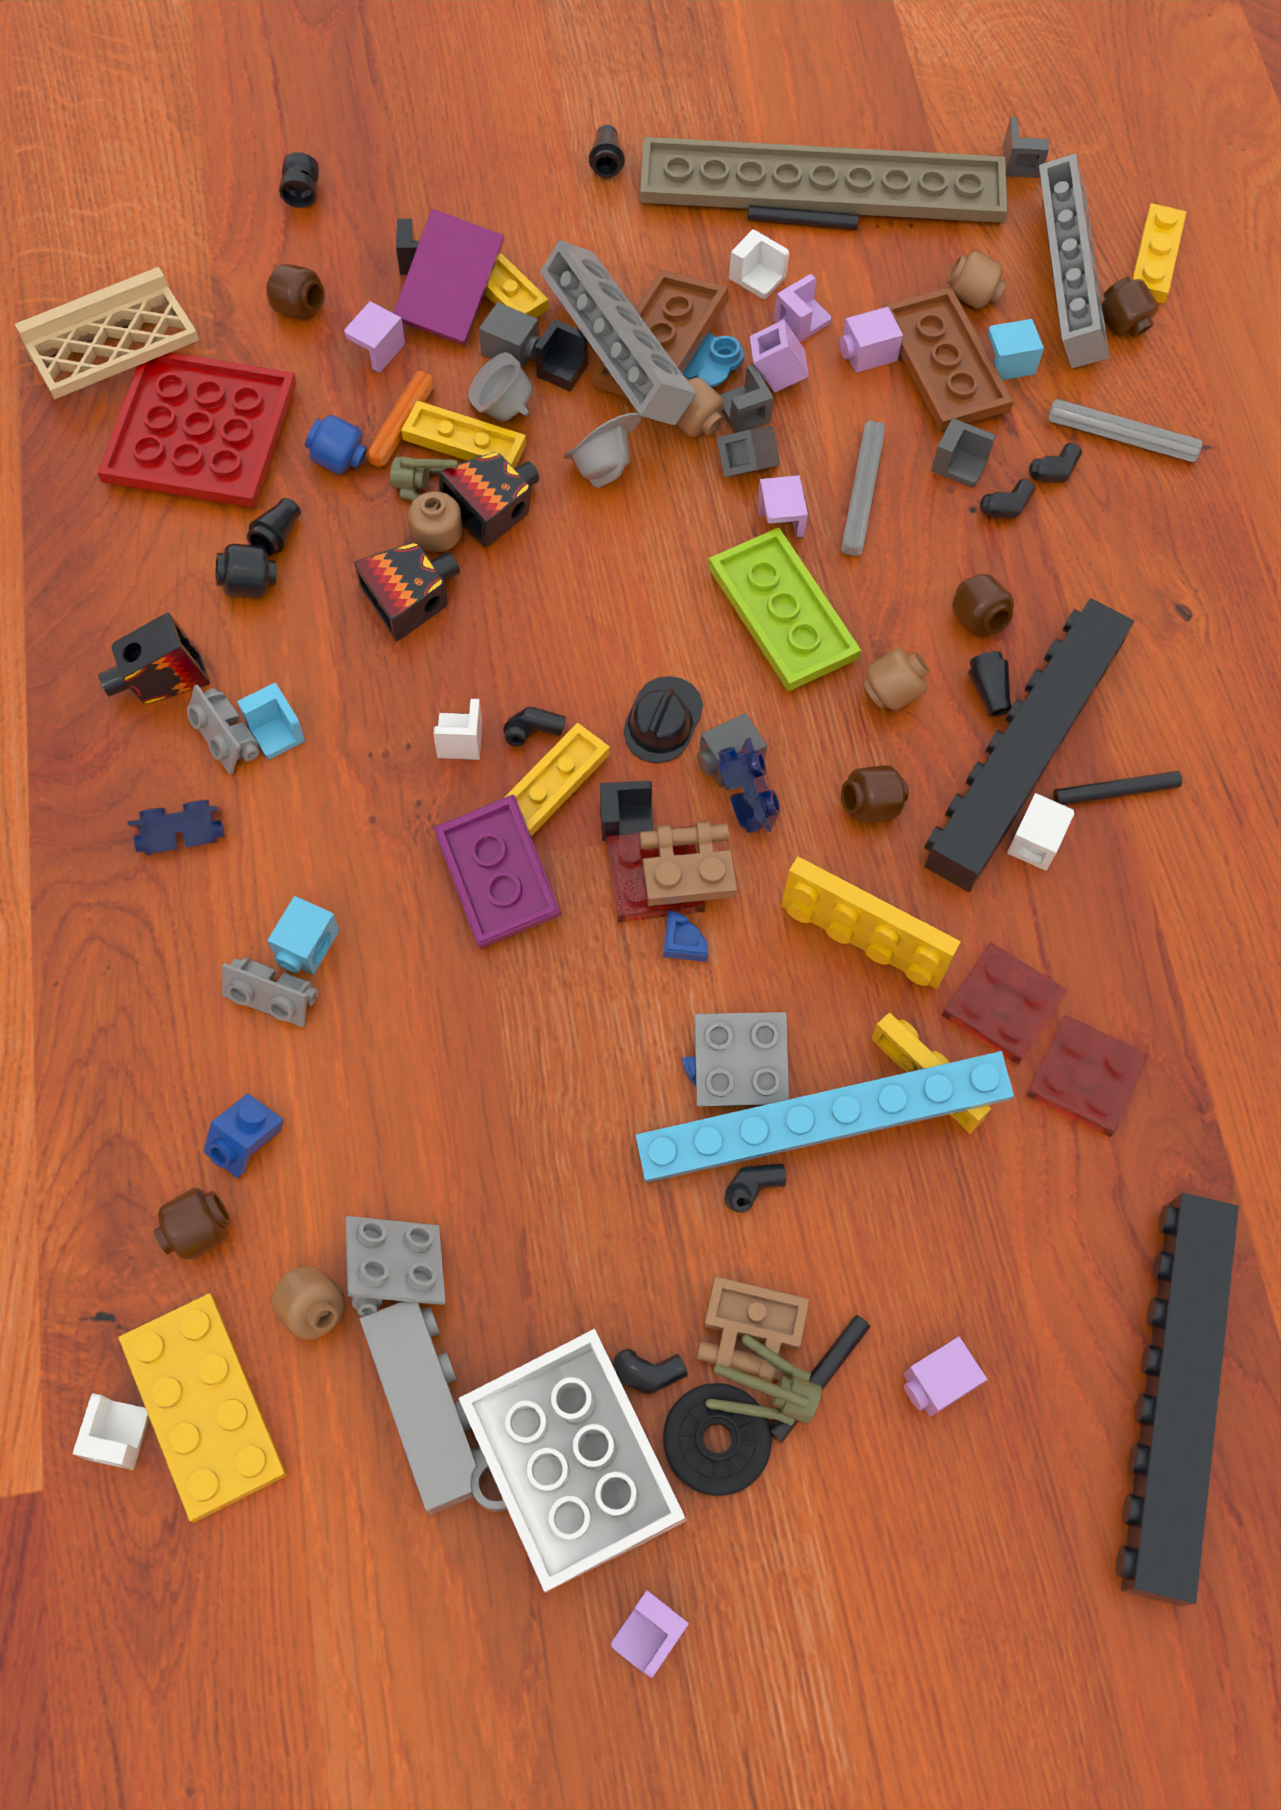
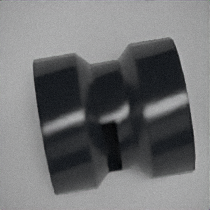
(299, 180)

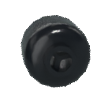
(244, 571)

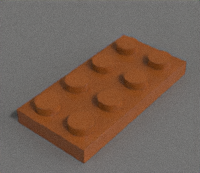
(679, 316)
(948, 359)

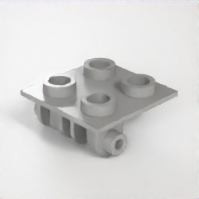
(741, 1058)
(392, 1263)

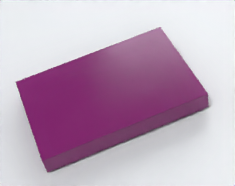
(448, 277)
(497, 871)

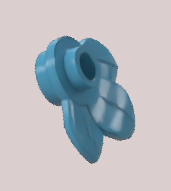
(715, 359)

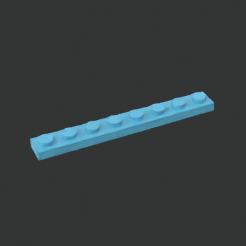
(824, 1117)

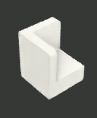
(758, 264)
(459, 734)
(1041, 832)
(111, 1432)

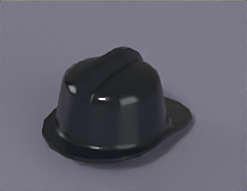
(663, 719)

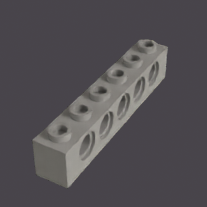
(1073, 262)
(617, 333)

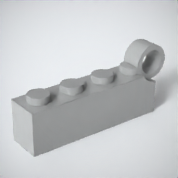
(424, 1408)

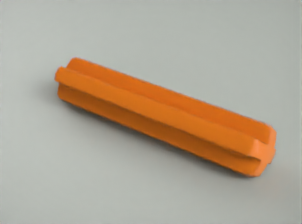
(390, 432)

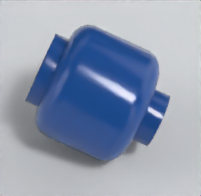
(335, 444)

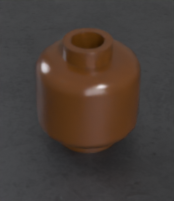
(295, 291)
(1129, 307)
(983, 605)
(874, 794)
(192, 1224)

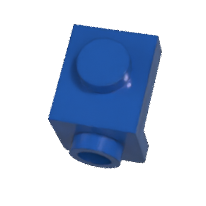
(240, 1133)

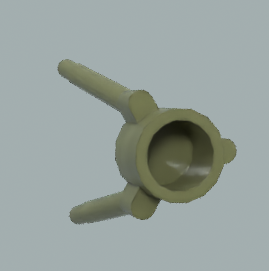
(414, 474)
(794, 1396)

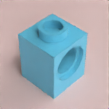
(303, 936)

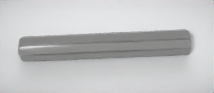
(1125, 430)
(863, 488)

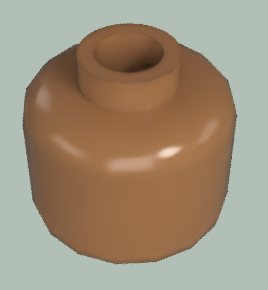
(976, 280)
(703, 412)
(435, 521)
(896, 679)
(308, 1302)

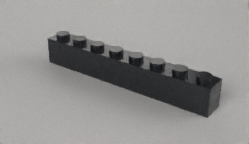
(1028, 744)
(1179, 1401)

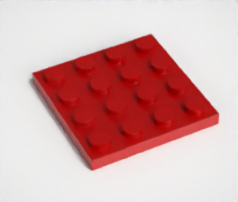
(198, 428)

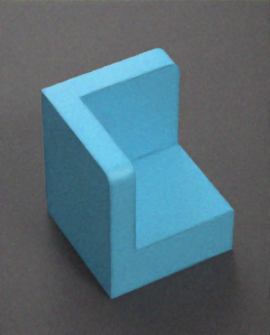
(1016, 348)
(271, 721)

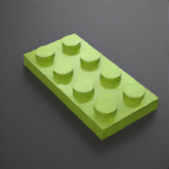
(784, 609)

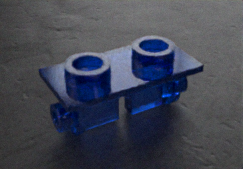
(747, 770)
(159, 829)

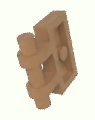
(687, 876)
(756, 1312)

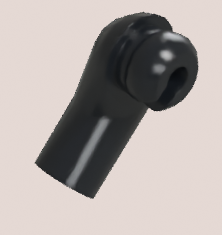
(1056, 468)
(1008, 504)
(530, 721)
(749, 1182)
(646, 1376)

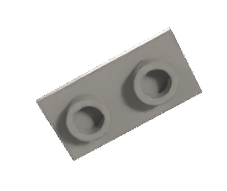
(211, 714)
(252, 986)

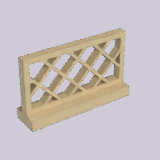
(100, 317)

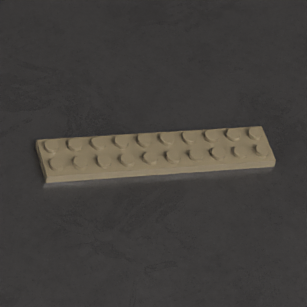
(824, 179)

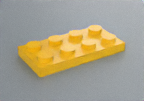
(868, 923)
(202, 1407)

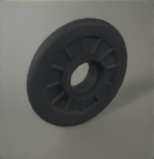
(709, 1471)

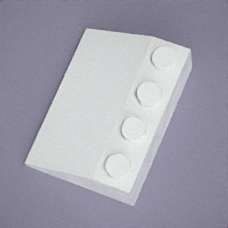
(571, 1460)

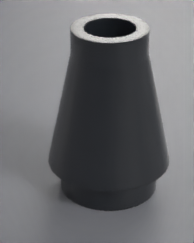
(606, 153)
(274, 526)
(991, 679)

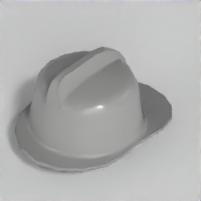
(501, 388)
(605, 450)

